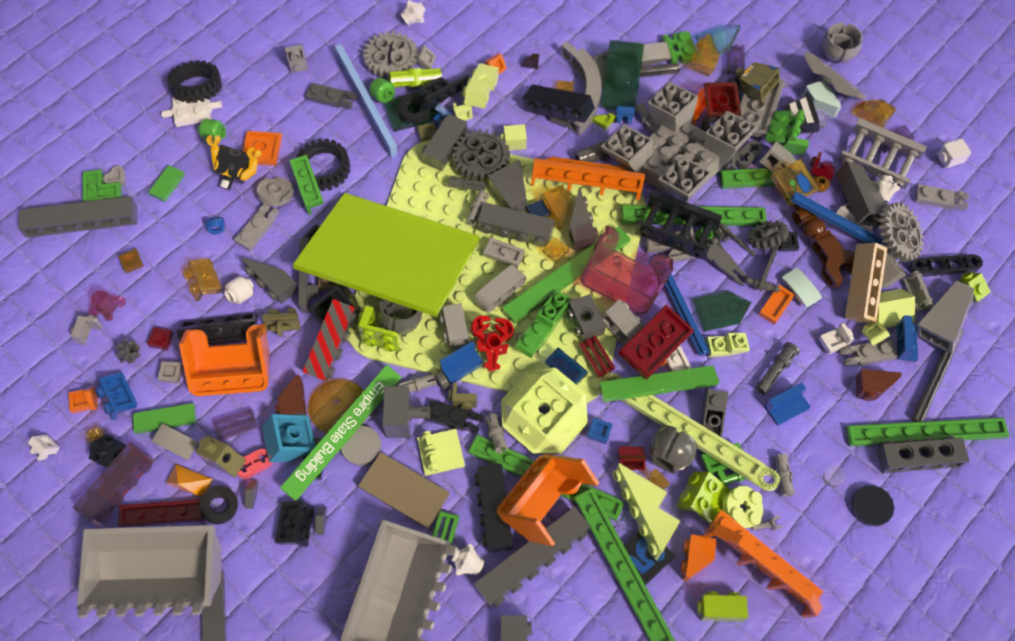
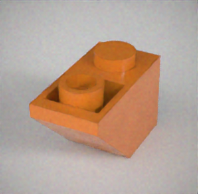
(699, 555)

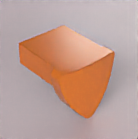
(83, 400)

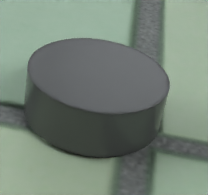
(442, 380)

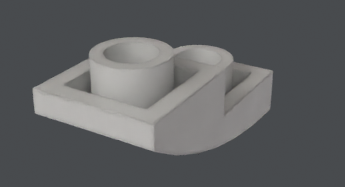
(175, 441)

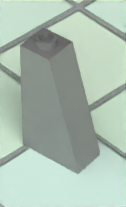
(947, 317)

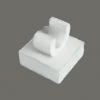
(43, 445)

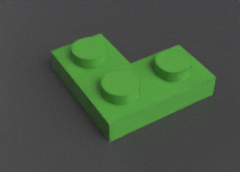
(95, 188)

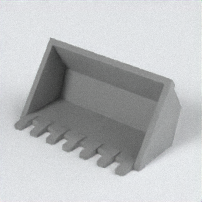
(148, 569)

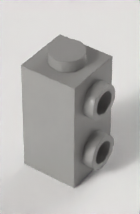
(456, 329)

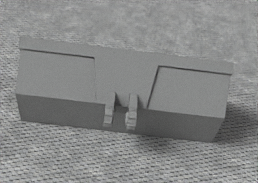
(398, 586)

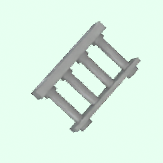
(894, 141)

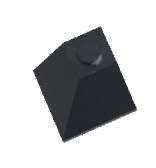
(339, 293)

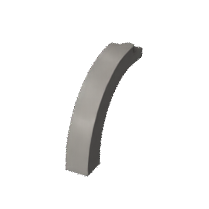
(591, 78)

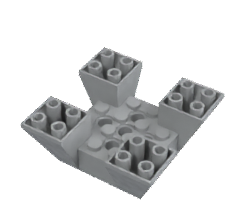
(678, 154)

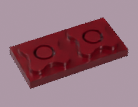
(655, 342)

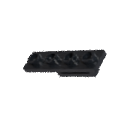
(440, 90)

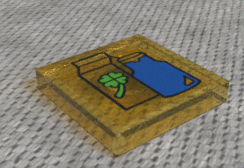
(794, 179)

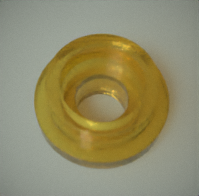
(94, 433)

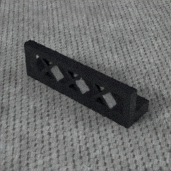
(221, 328)

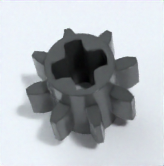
(127, 351)

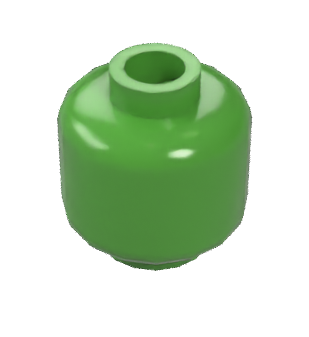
(382, 90)
(211, 127)

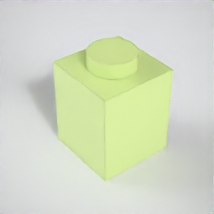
(515, 136)

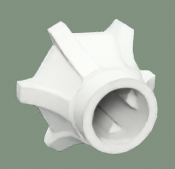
(413, 12)
(886, 187)
(467, 561)

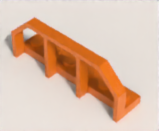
(587, 174)
(765, 559)

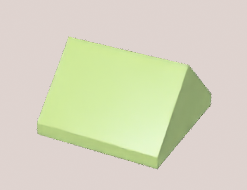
(894, 306)

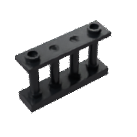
(683, 210)

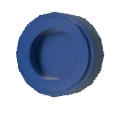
(215, 222)

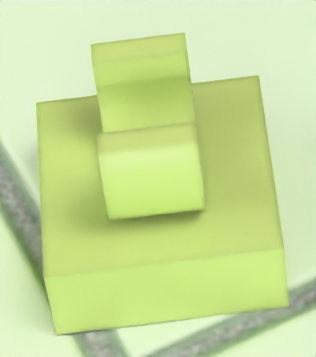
(463, 112)

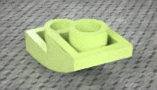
(727, 345)

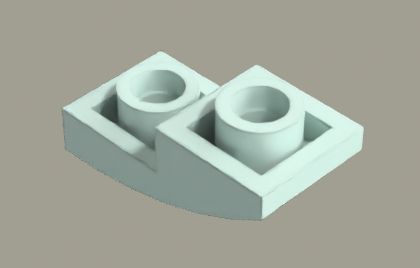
(802, 287)

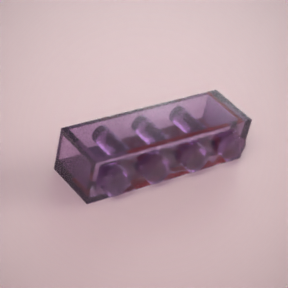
(114, 484)

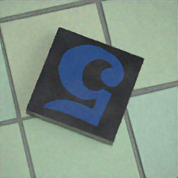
(644, 562)

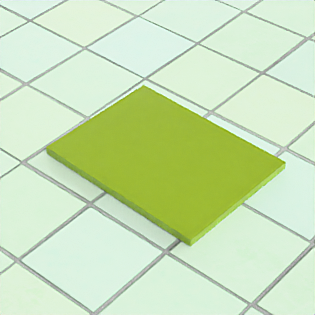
(388, 254)

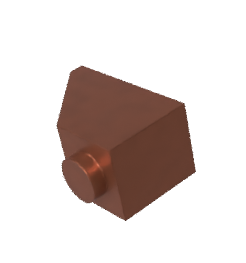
(874, 383)
(292, 399)

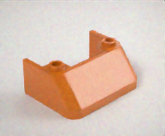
(538, 492)

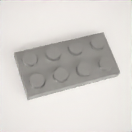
(761, 112)

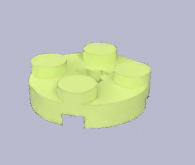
(752, 501)

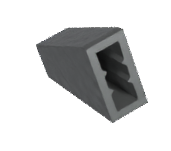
(861, 194)

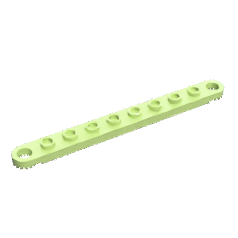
(706, 440)

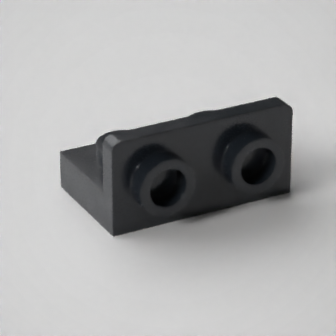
(294, 523)

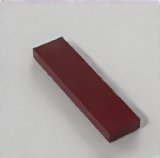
(159, 513)

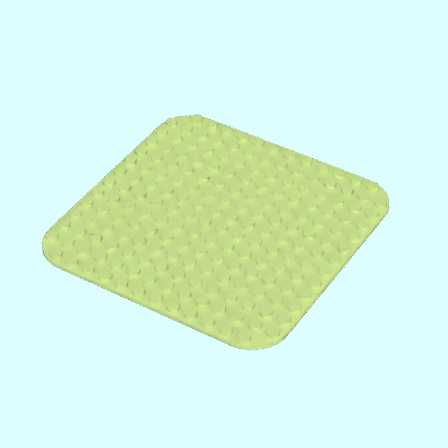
(426, 194)

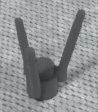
(724, 234)

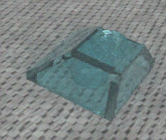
(722, 36)

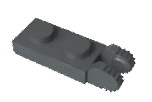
(330, 96)

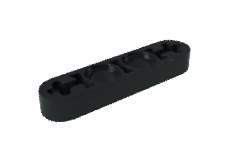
(946, 268)

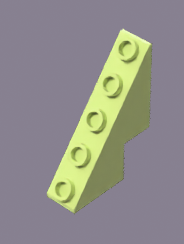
(644, 505)

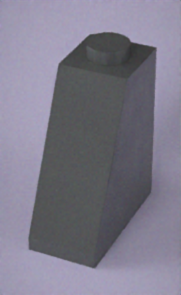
(509, 186)

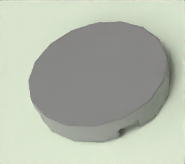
(275, 191)
(362, 447)

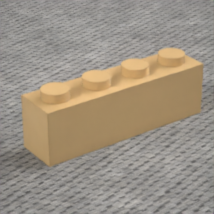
(866, 282)

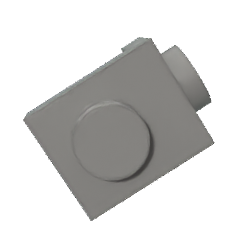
(82, 328)

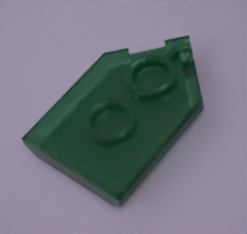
(720, 309)

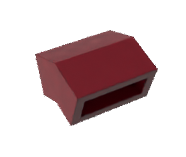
(632, 457)

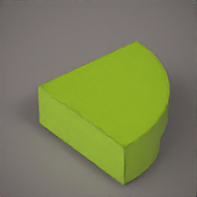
(604, 121)

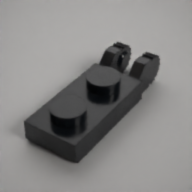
(453, 417)

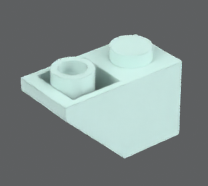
(823, 98)

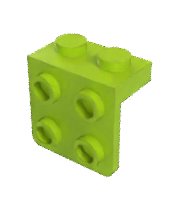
(375, 336)
(703, 495)

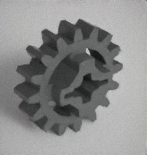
(768, 235)

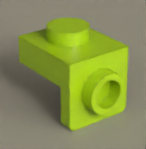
(977, 282)

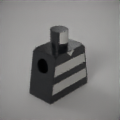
(811, 120)

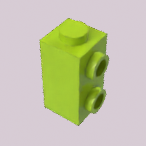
(723, 607)

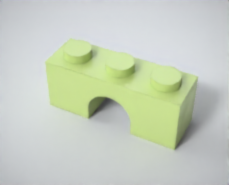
(478, 87)

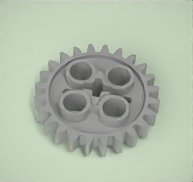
(378, 53)
(901, 232)

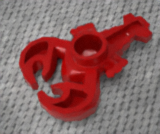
(491, 341)

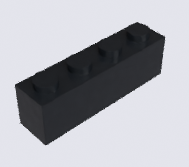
(558, 103)
(491, 495)

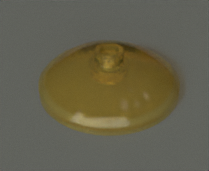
(321, 407)

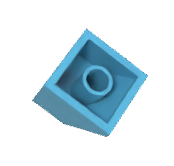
(288, 437)

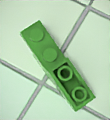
(543, 325)

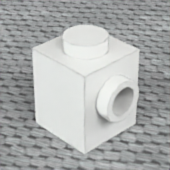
(954, 153)

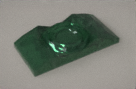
(622, 74)

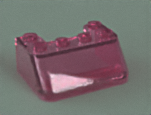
(623, 277)

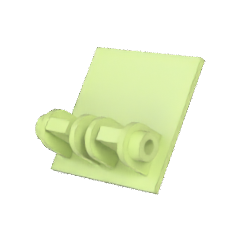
(440, 451)

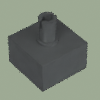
(399, 412)

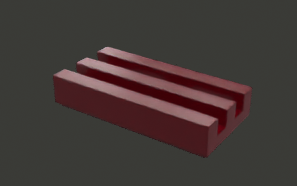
(605, 370)

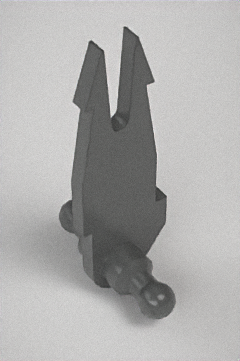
(723, 260)
(763, 284)

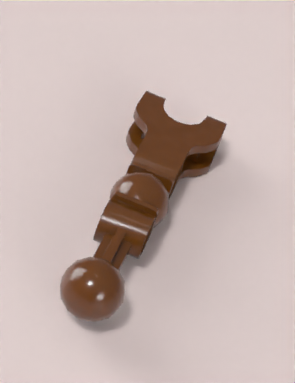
(824, 244)

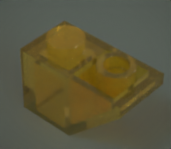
(706, 57)

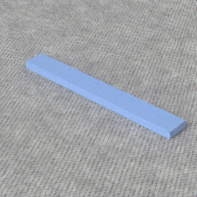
(366, 101)

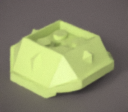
(544, 432)

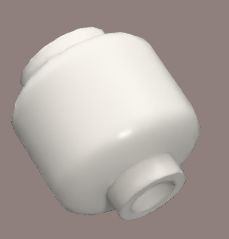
(238, 290)

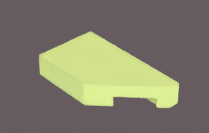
(875, 332)

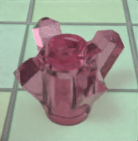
(105, 304)

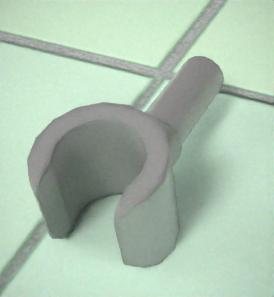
(771, 524)

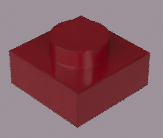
(160, 338)

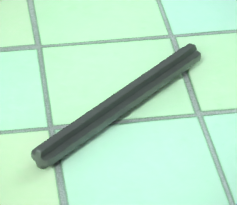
(933, 384)

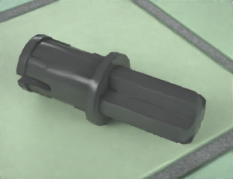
(466, 184)

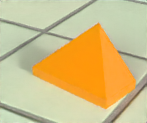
(189, 481)

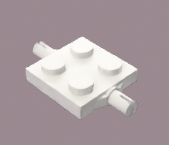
(191, 113)

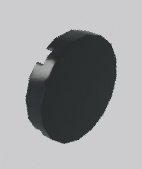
(872, 505)

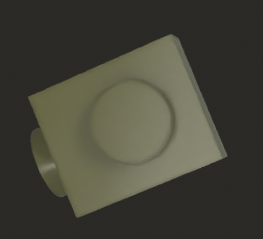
(462, 400)

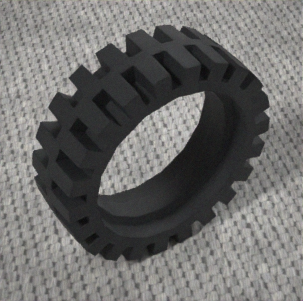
(197, 92)
(335, 149)

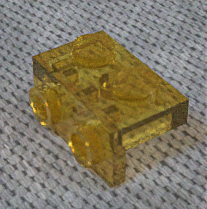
(201, 278)

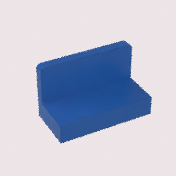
(461, 363)
(787, 404)

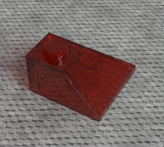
(721, 98)

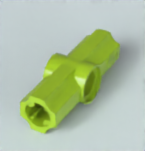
(414, 77)

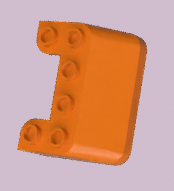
(225, 367)

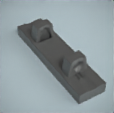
(306, 290)

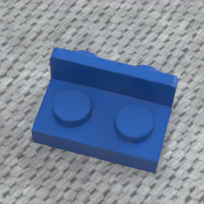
(906, 339)
(115, 394)

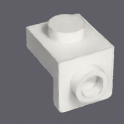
(836, 339)

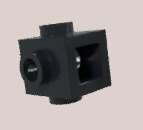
(105, 450)

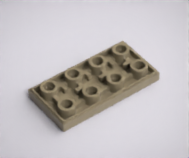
(404, 490)

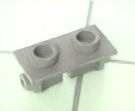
(917, 288)

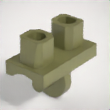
(281, 321)

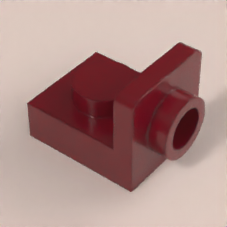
(821, 168)

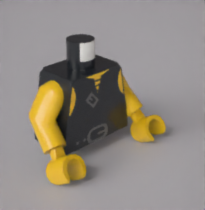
(232, 164)

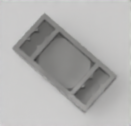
(832, 77)

